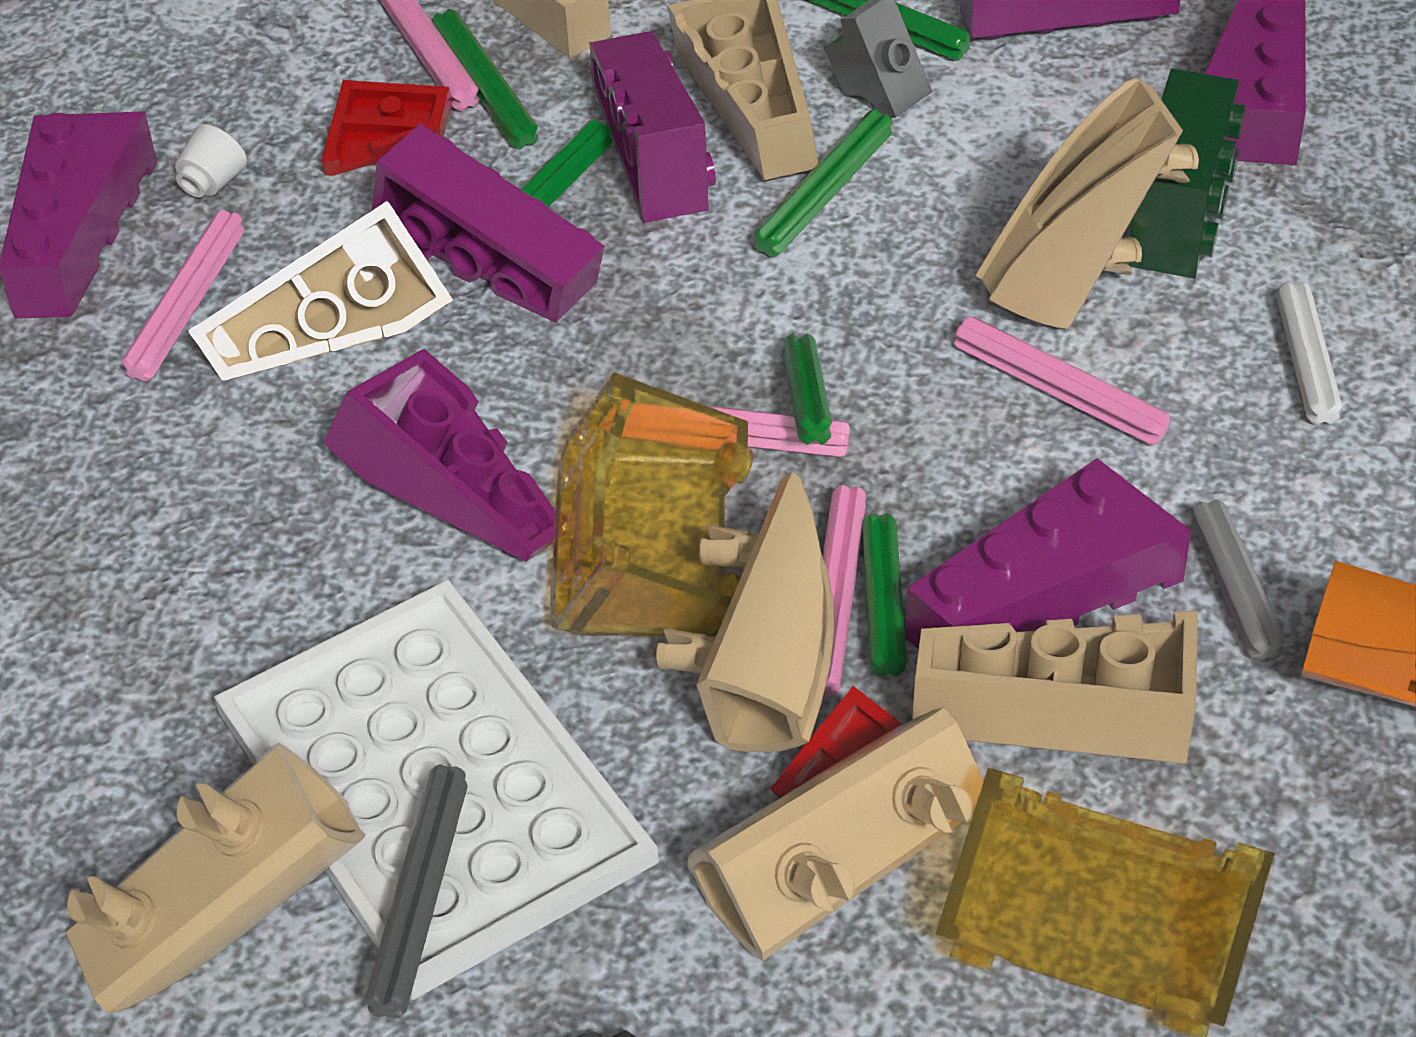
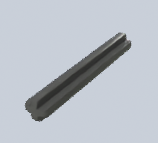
(416, 893)

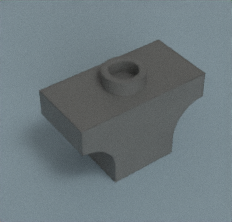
(878, 59)

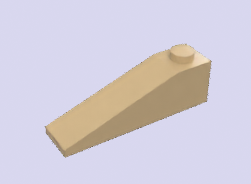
(337, 296)

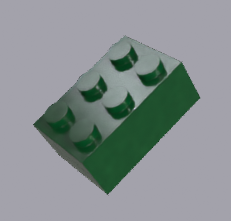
(1176, 216)

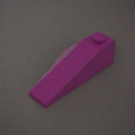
(424, 443)

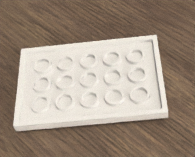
(426, 692)

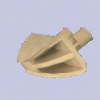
(1082, 205)
(776, 641)
(838, 833)
(210, 880)

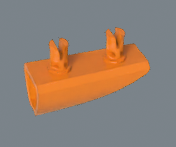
(1365, 635)

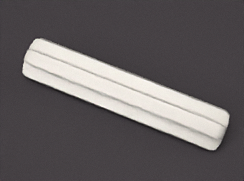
(1309, 353)

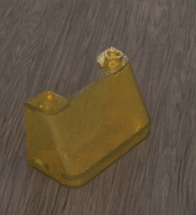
(632, 512)
(1105, 904)

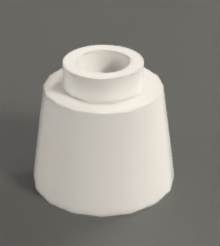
(208, 161)

